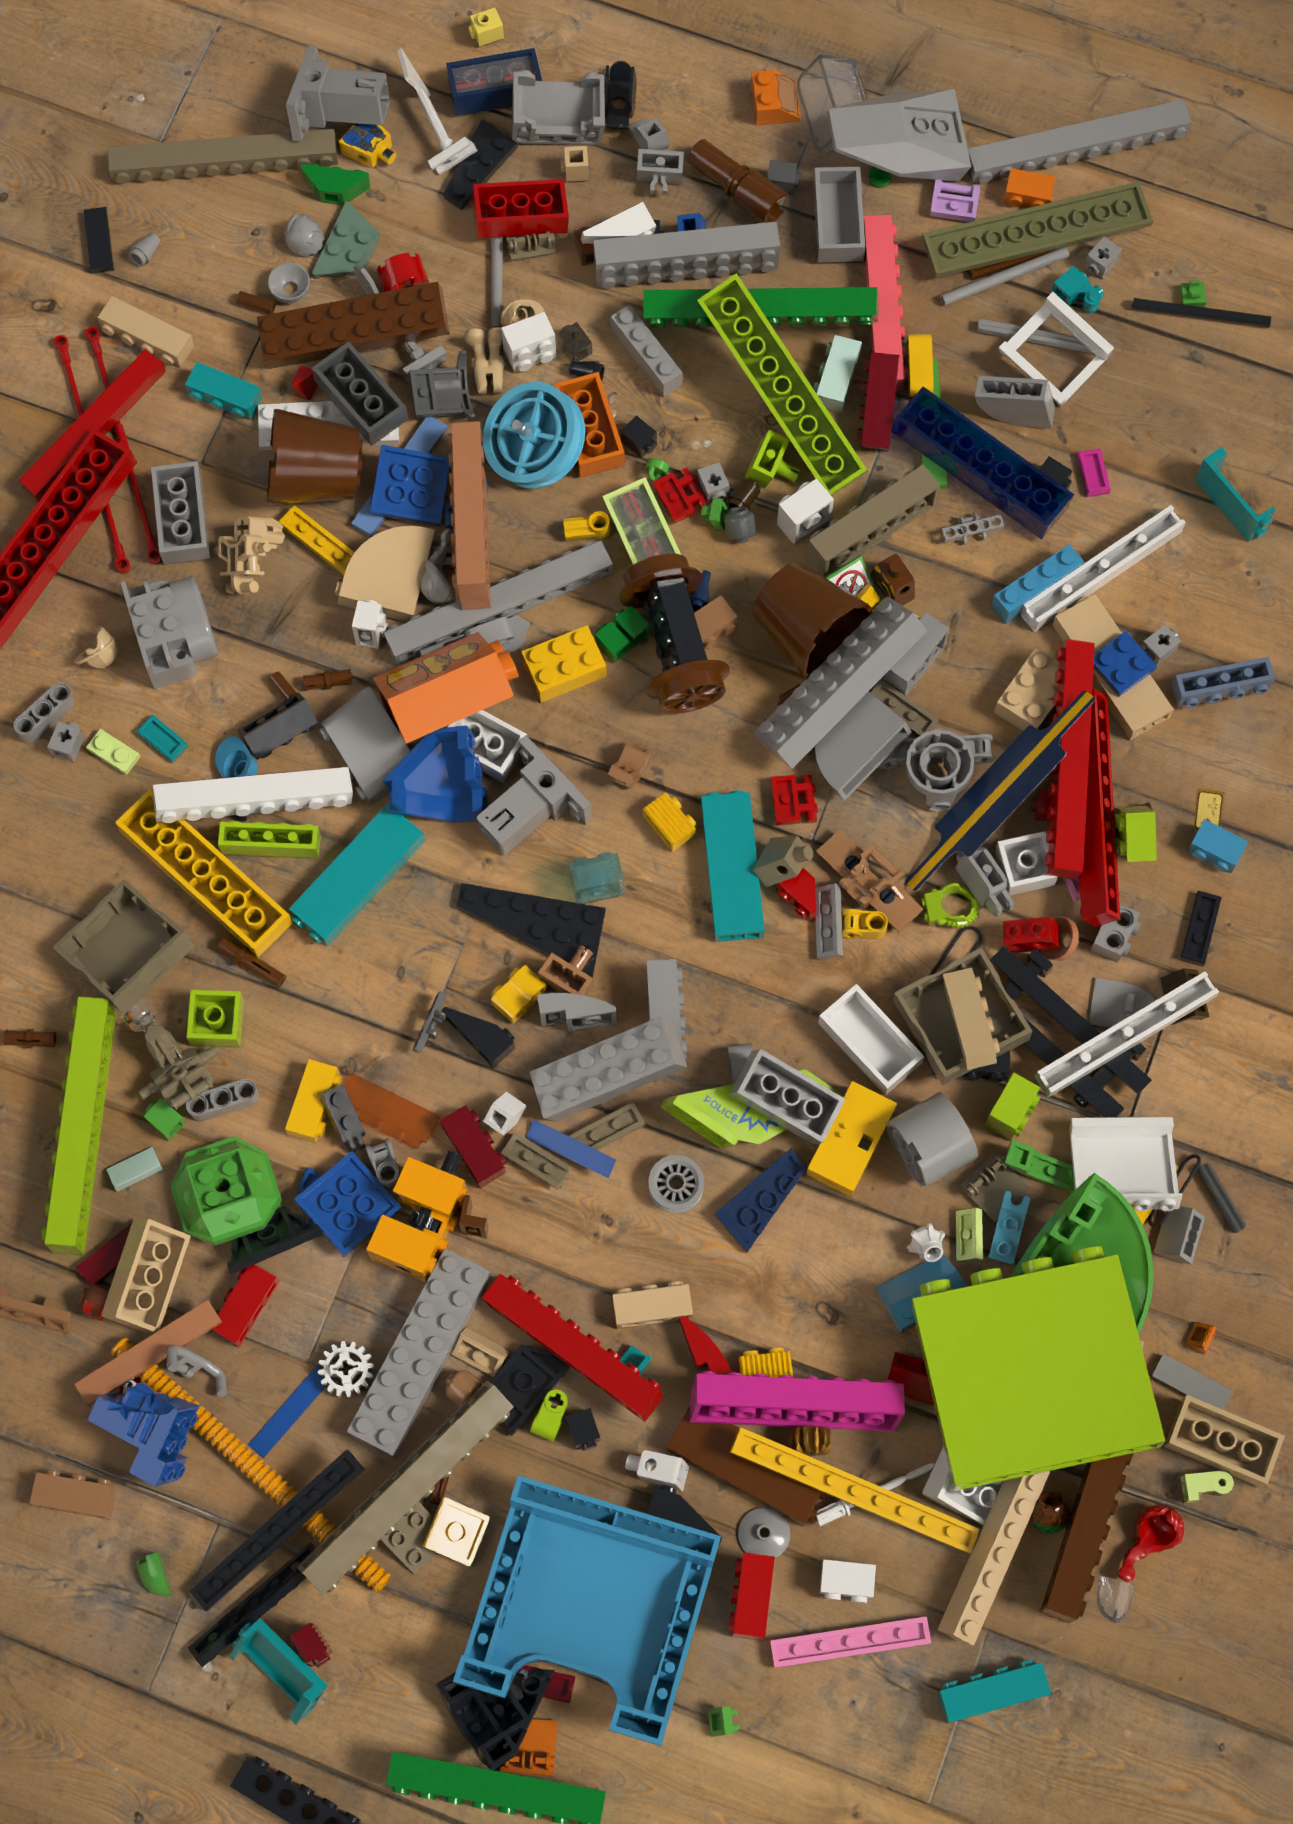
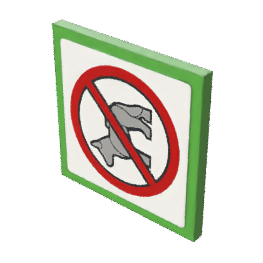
(852, 576)

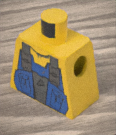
(367, 144)

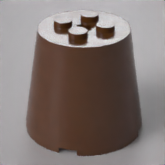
(312, 460)
(807, 615)

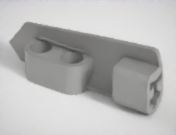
(508, 631)

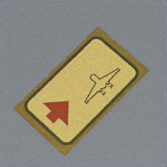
(1208, 807)

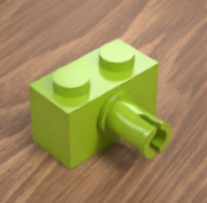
(768, 460)

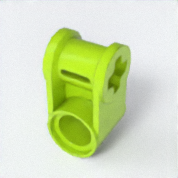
(549, 1419)

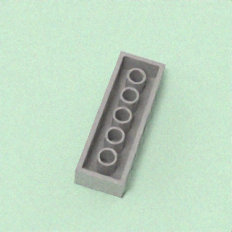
(608, 1069)

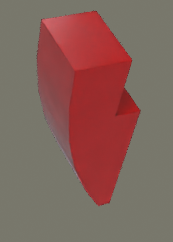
(703, 1349)

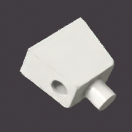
(669, 1469)

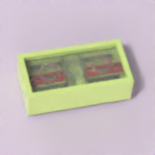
(640, 521)

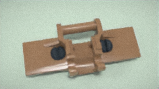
(864, 885)

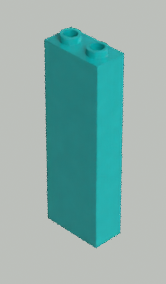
(730, 861)
(356, 875)

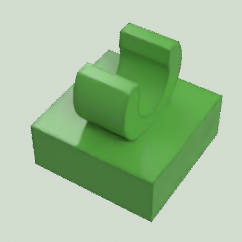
(1193, 293)
(715, 514)
(721, 1721)

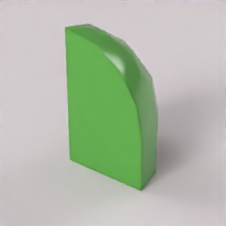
(154, 1575)

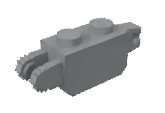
(985, 880)

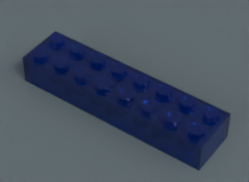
(982, 462)

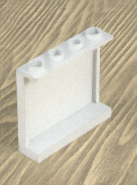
(1131, 1156)

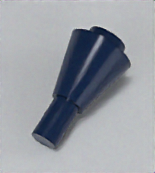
(700, 596)

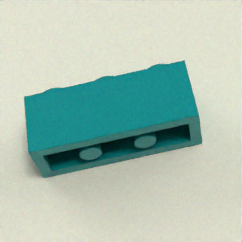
(223, 391)

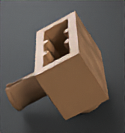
(566, 976)

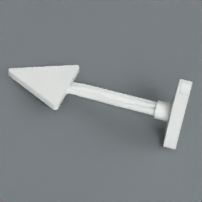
(451, 152)

